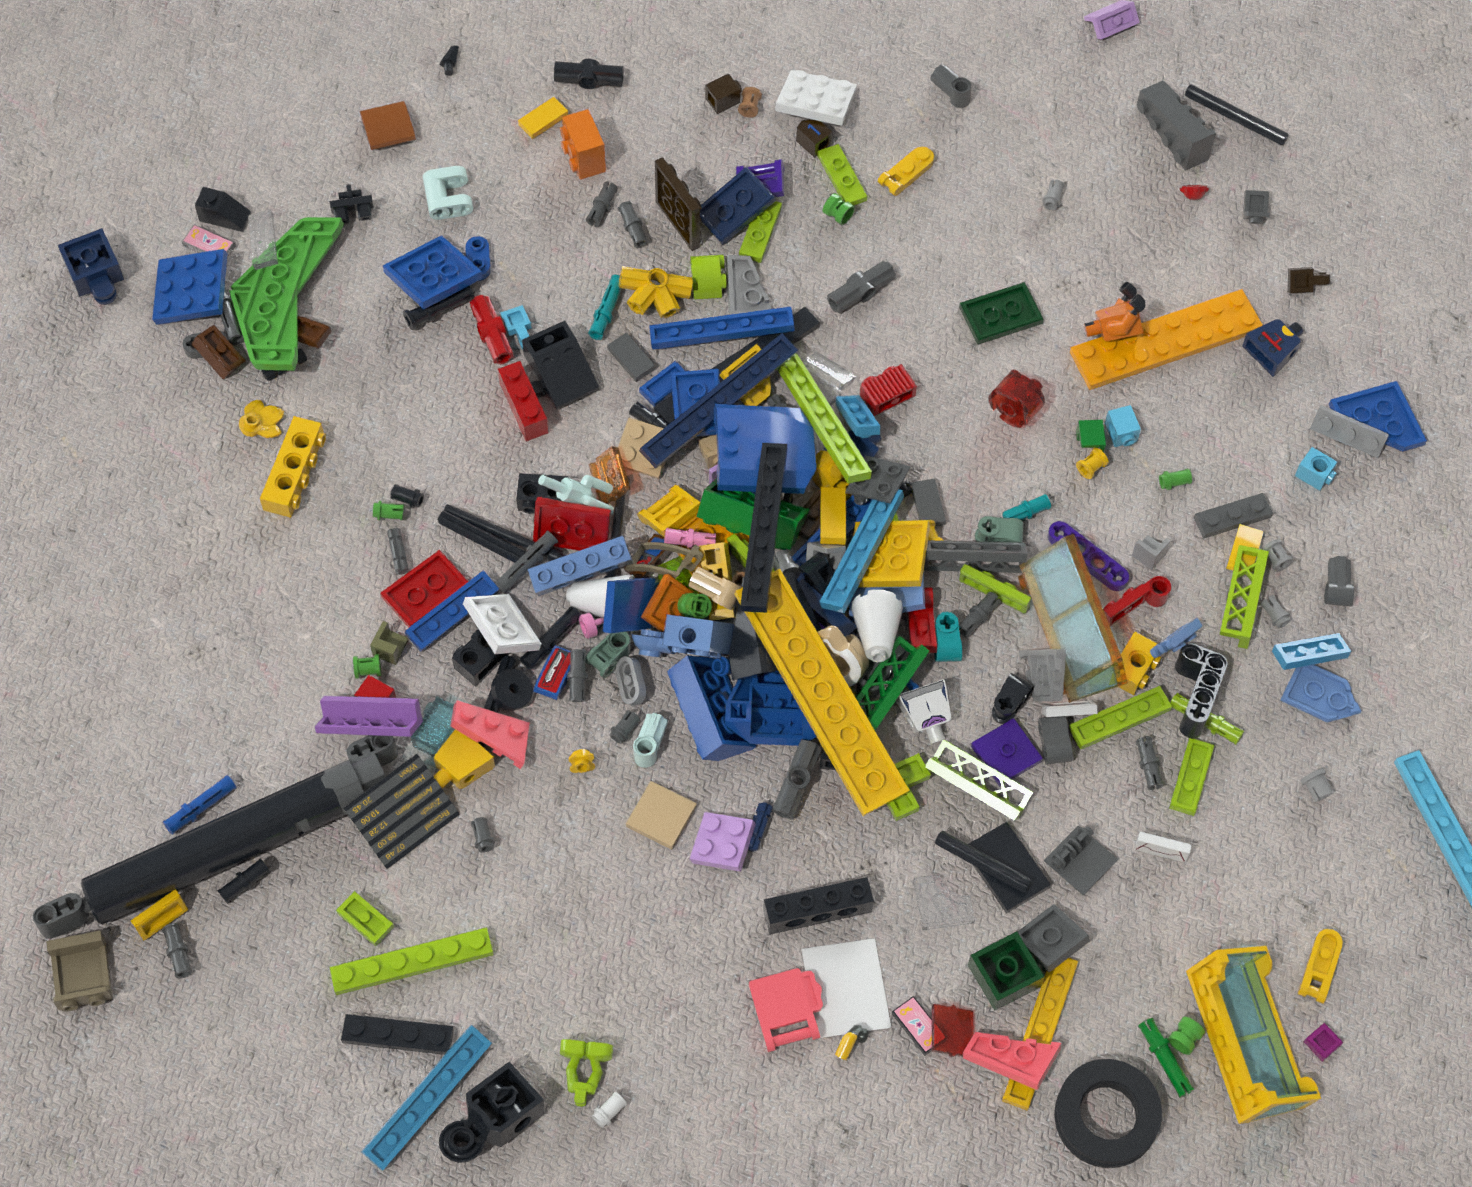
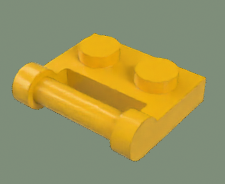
(670, 510)

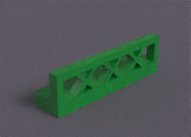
(895, 686)

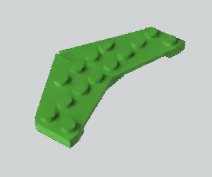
(269, 296)

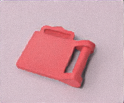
(784, 1001)

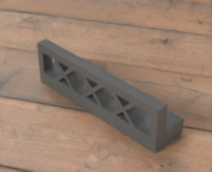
(975, 552)

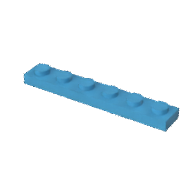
(859, 554)
(426, 1098)

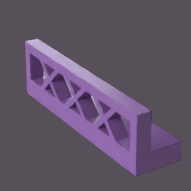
(369, 716)

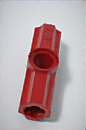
(491, 329)

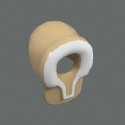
(846, 653)

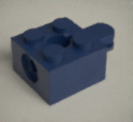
(92, 266)

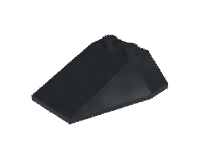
(747, 653)

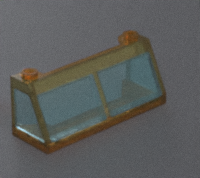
(1073, 619)

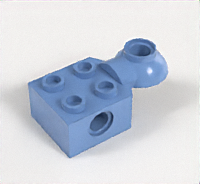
(686, 636)

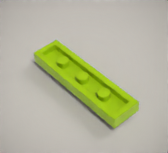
(1120, 717)

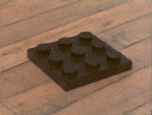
(677, 203)

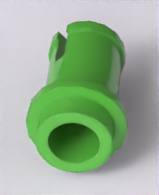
(1177, 478)
(389, 511)

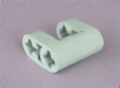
(435, 185)

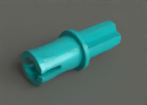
(1029, 508)

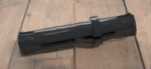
(551, 637)

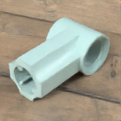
(649, 739)

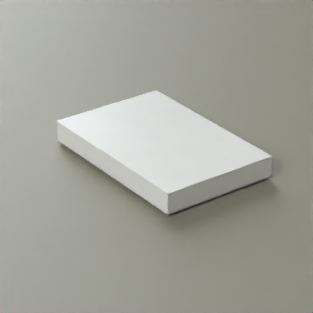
(502, 623)

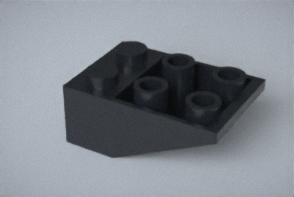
(559, 364)

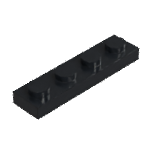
(397, 1034)

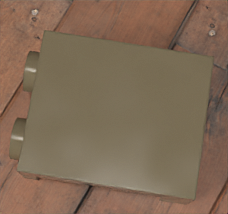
(80, 971)

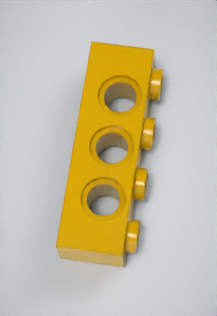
(300, 433)

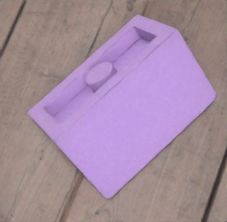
(1113, 18)

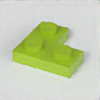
(913, 773)

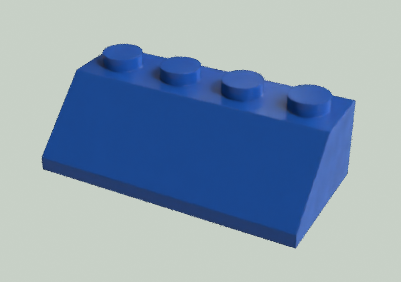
(703, 701)

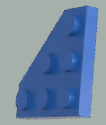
(1385, 410)

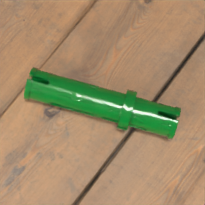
(1166, 1058)

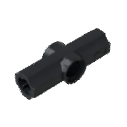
(588, 73)

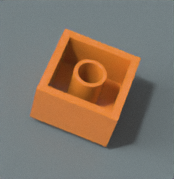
(583, 144)

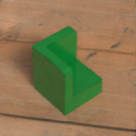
(1091, 434)

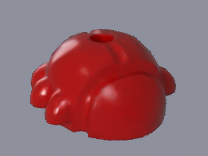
(1194, 192)

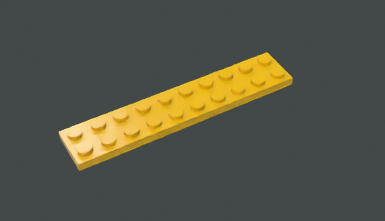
(826, 699)

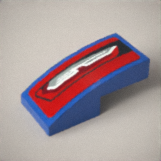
(554, 673)

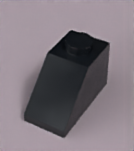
(221, 210)

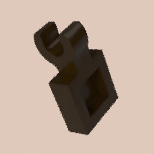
(1302, 279)

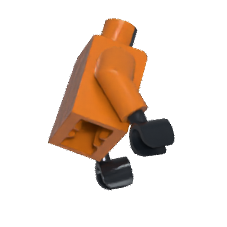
(1121, 319)

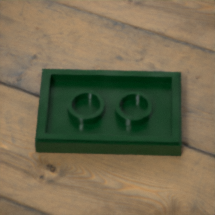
(1001, 313)

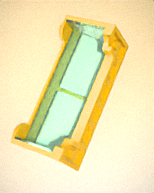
(1249, 1034)

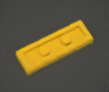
(833, 515)

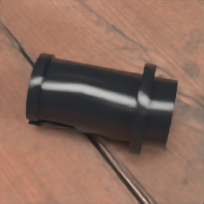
(408, 496)

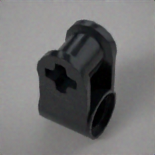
(1012, 696)

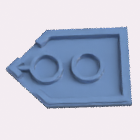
(1320, 694)

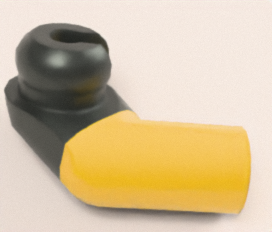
(849, 1039)

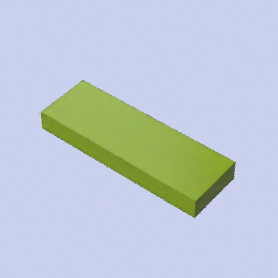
(1191, 776)

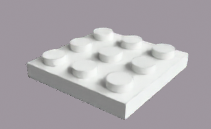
(816, 97)

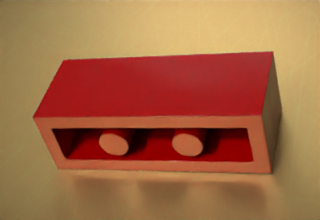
(523, 401)

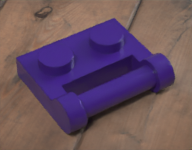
(774, 181)

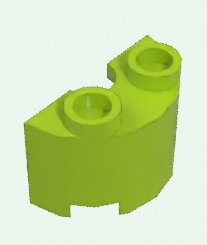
(707, 276)

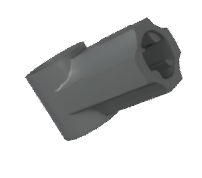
(955, 87)
(1339, 587)

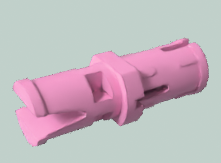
(688, 538)

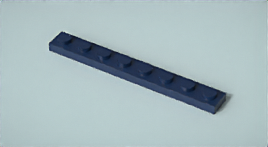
(727, 392)

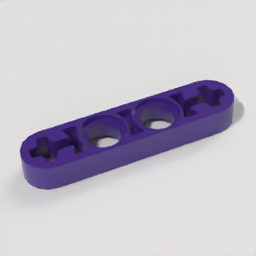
(1093, 552)

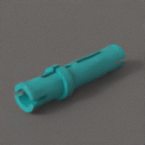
(603, 314)

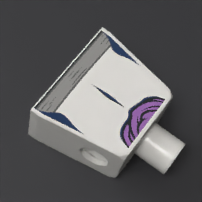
(927, 709)

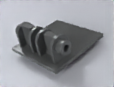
(884, 481)
(1080, 859)

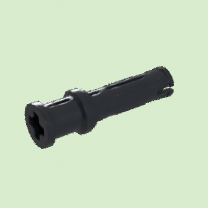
(418, 315)

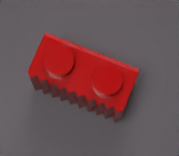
(887, 389)

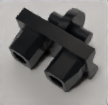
(362, 204)

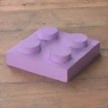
(722, 841)

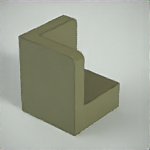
(388, 644)

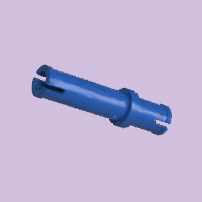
(191, 810)

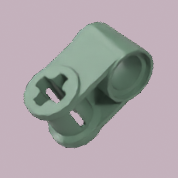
(999, 530)
(606, 656)

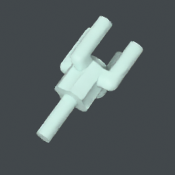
(579, 492)

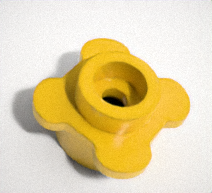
(581, 761)

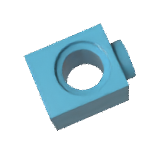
(1122, 426)
(1316, 460)

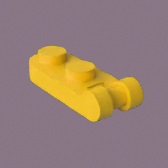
(907, 170)
(1321, 964)

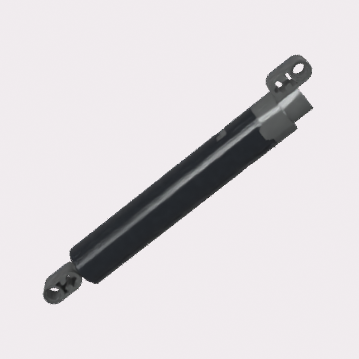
(221, 841)

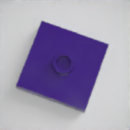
(1007, 750)

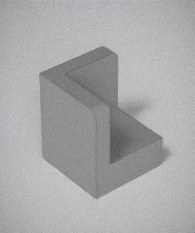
(831, 551)
(1150, 551)

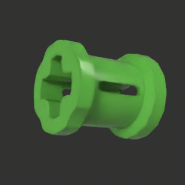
(367, 666)

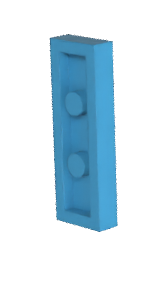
(858, 416)
(1311, 651)

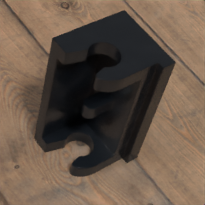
(817, 572)

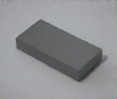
(631, 357)
(928, 501)

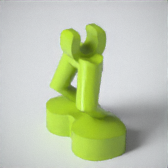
(593, 1051)

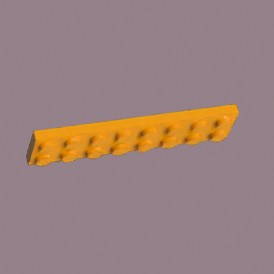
(1166, 339)

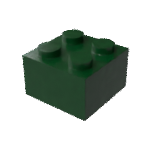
(1005, 971)

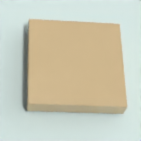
(661, 815)

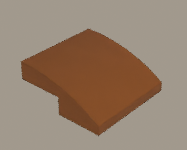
(387, 125)

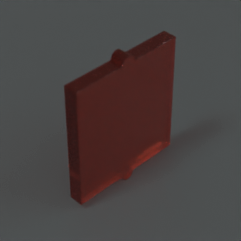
(951, 1029)

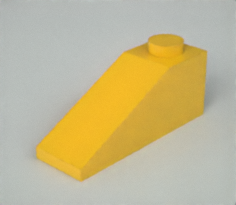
(717, 561)

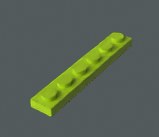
(411, 961)

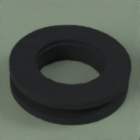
(1123, 1078)

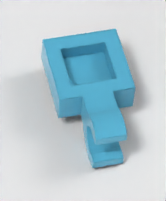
(516, 323)

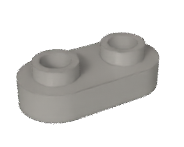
(630, 681)

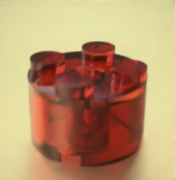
(1017, 399)

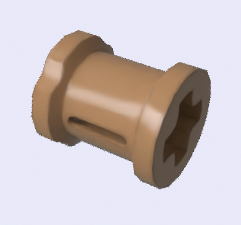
(749, 102)

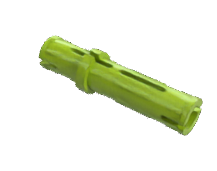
(1215, 723)

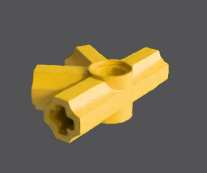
(647, 293)

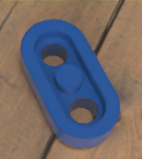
(479, 255)

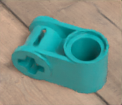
(948, 640)

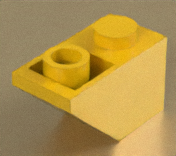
(828, 474)

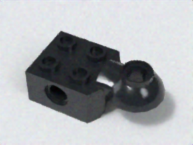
(496, 1114)

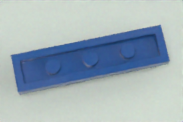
(449, 612)

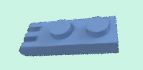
(1177, 638)

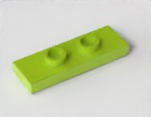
(842, 175)
(760, 232)
(987, 583)

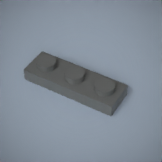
(1230, 515)

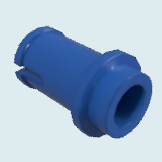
(721, 666)

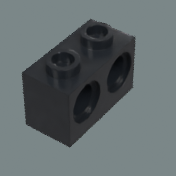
(529, 484)
(474, 650)

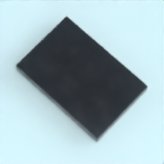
(1006, 848)

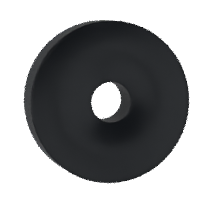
(502, 694)

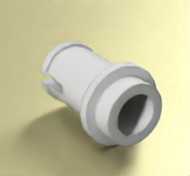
(608, 1110)

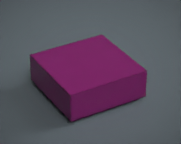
(1323, 1042)

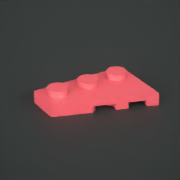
(498, 731)
(1018, 1060)

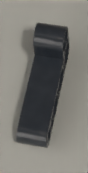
(1208, 671)

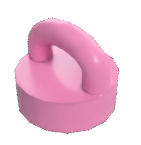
(588, 625)

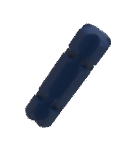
(763, 811)

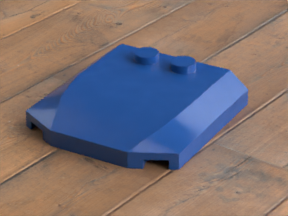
(740, 440)

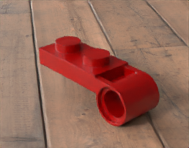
(1135, 597)
(922, 624)

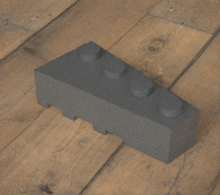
(1176, 125)

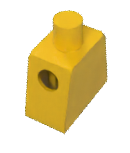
(461, 761)

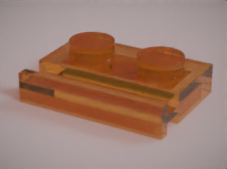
(610, 469)

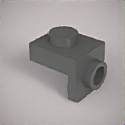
(1256, 206)

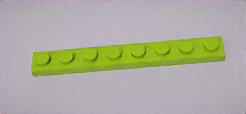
(824, 421)

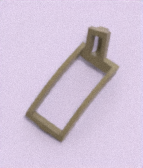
(686, 563)

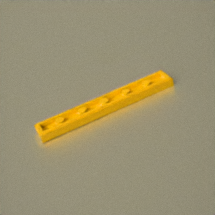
(1043, 1023)

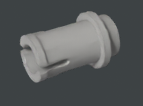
(1052, 199)
(1277, 614)

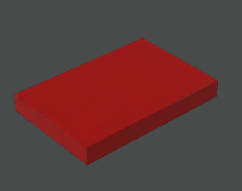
(571, 523)
(423, 588)

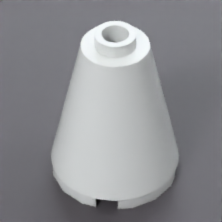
(591, 594)
(877, 622)

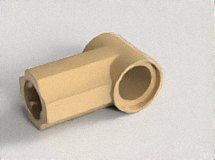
(718, 589)

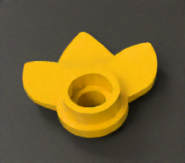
(261, 420)

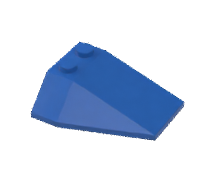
(766, 712)

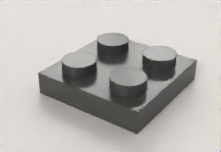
(1053, 937)

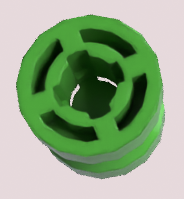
(838, 209)
(690, 601)
(1187, 1034)

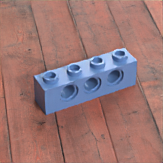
(580, 566)

